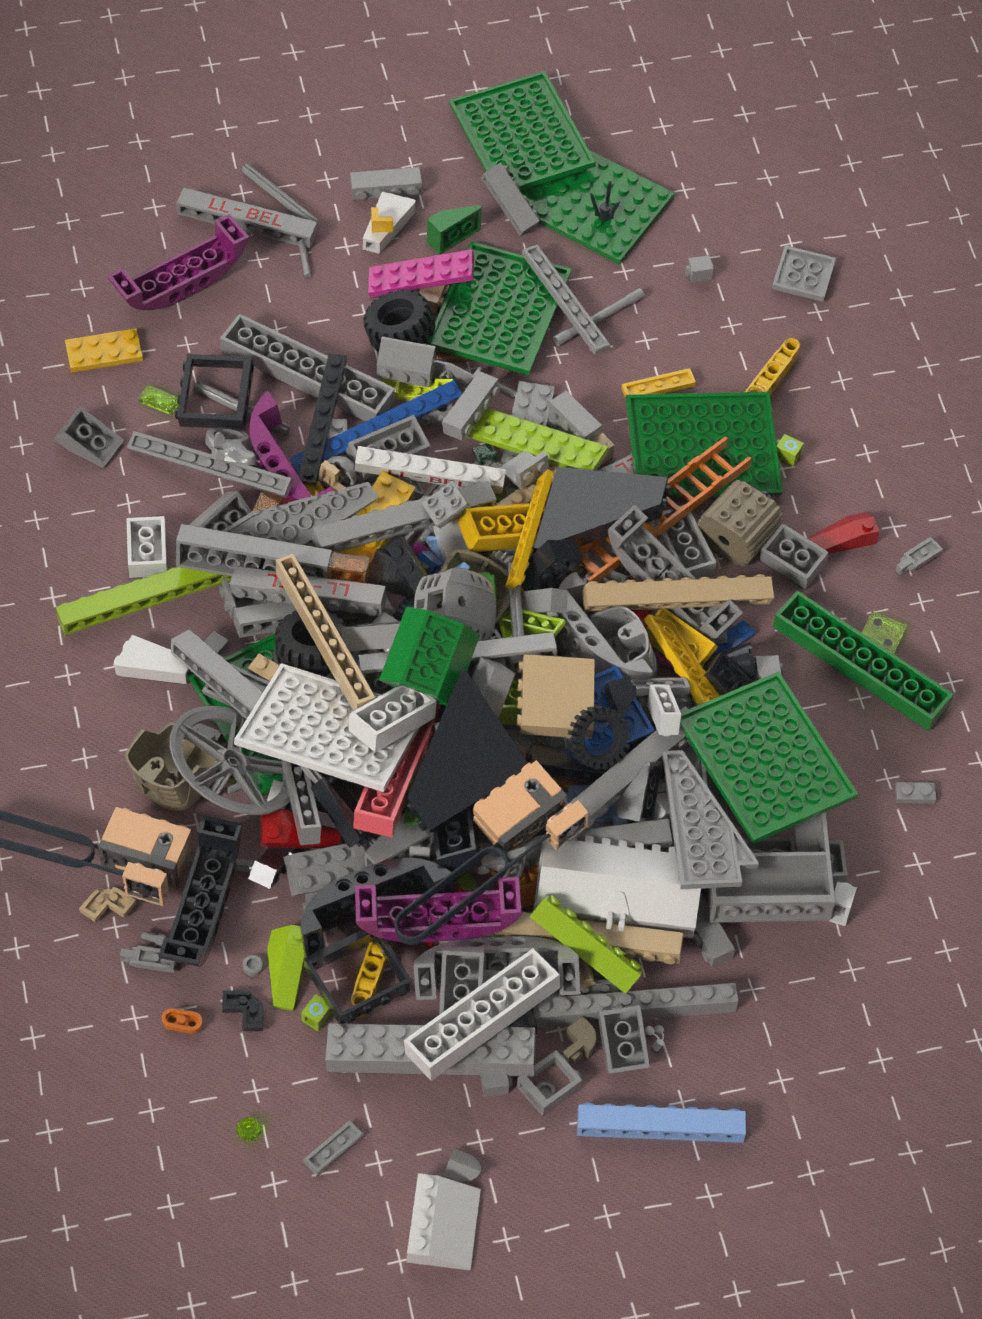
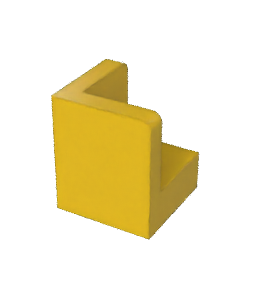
(380, 223)

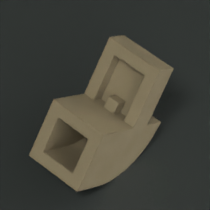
(583, 1038)

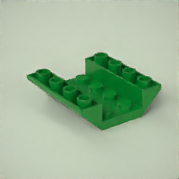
(429, 653)

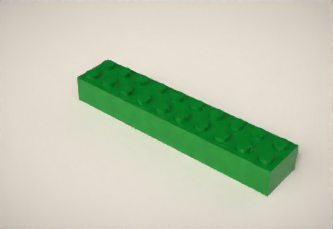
(863, 660)

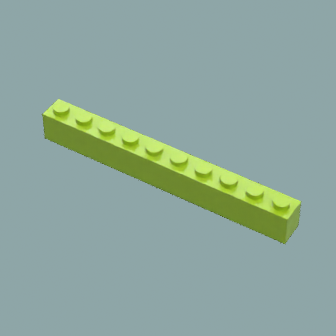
(134, 597)

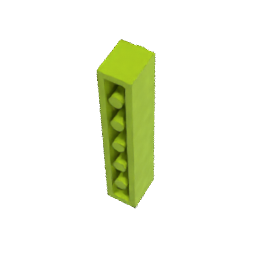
(586, 943)

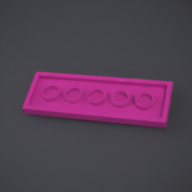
(421, 273)

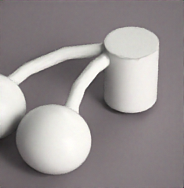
(649, 1030)

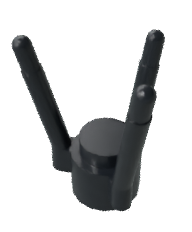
(605, 210)

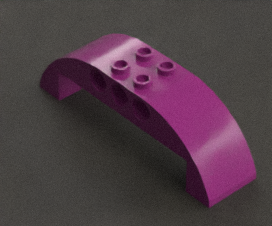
(185, 271)
(267, 452)
(482, 917)

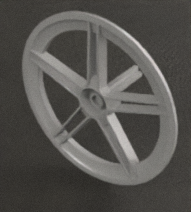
(230, 763)

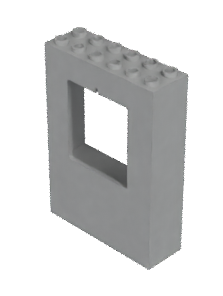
(785, 884)

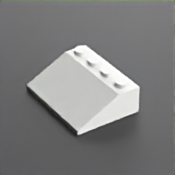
(443, 1223)

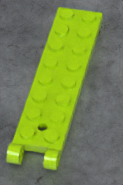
(522, 435)

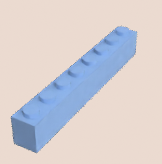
(661, 1123)

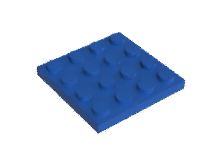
(603, 733)

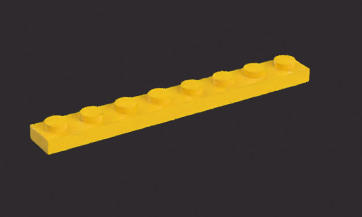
(528, 534)

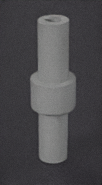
(158, 939)

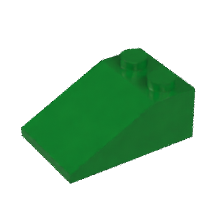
(452, 227)

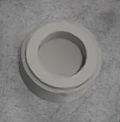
(252, 965)
(546, 1089)

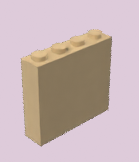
(554, 694)

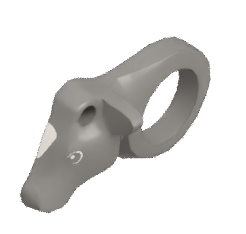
(230, 450)

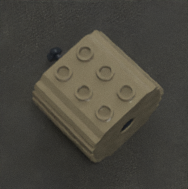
(740, 522)

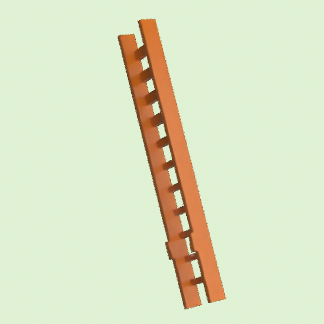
(697, 462)

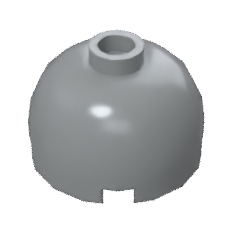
(347, 475)

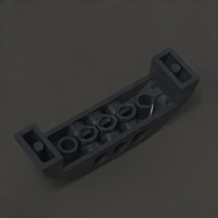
(204, 893)
(336, 901)

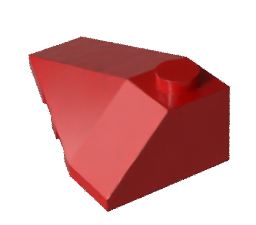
(280, 831)

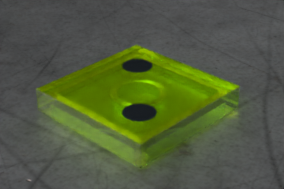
(884, 631)

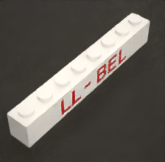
(427, 468)

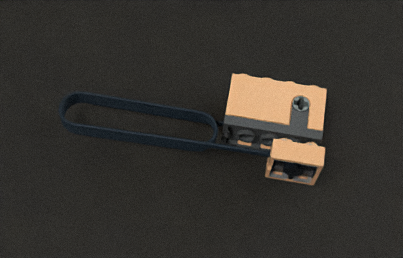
(508, 820)
(135, 846)

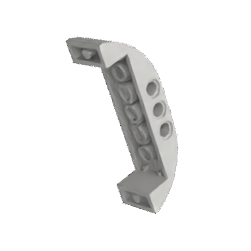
(649, 559)
(582, 639)
(499, 954)

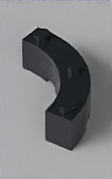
(270, 865)

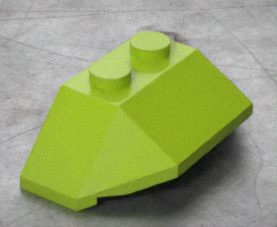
(532, 623)

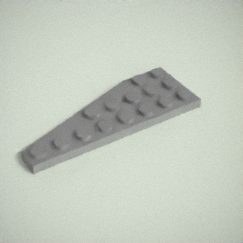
(297, 519)

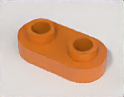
(183, 1019)

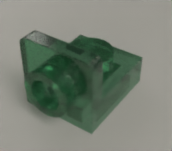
(483, 453)

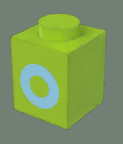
(789, 449)
(316, 1013)

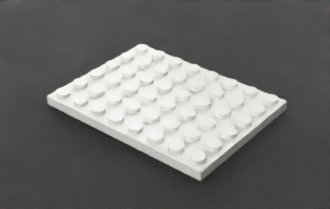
(307, 724)

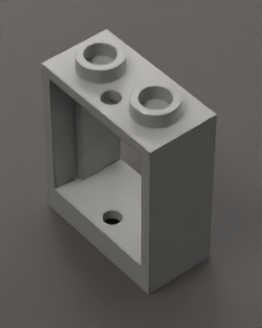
(536, 1097)

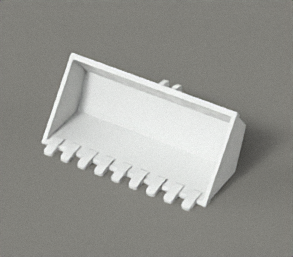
(618, 885)

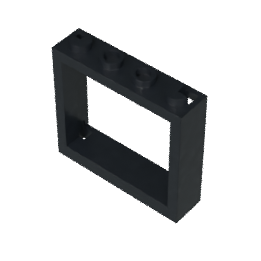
(214, 420)
(337, 813)
(343, 948)

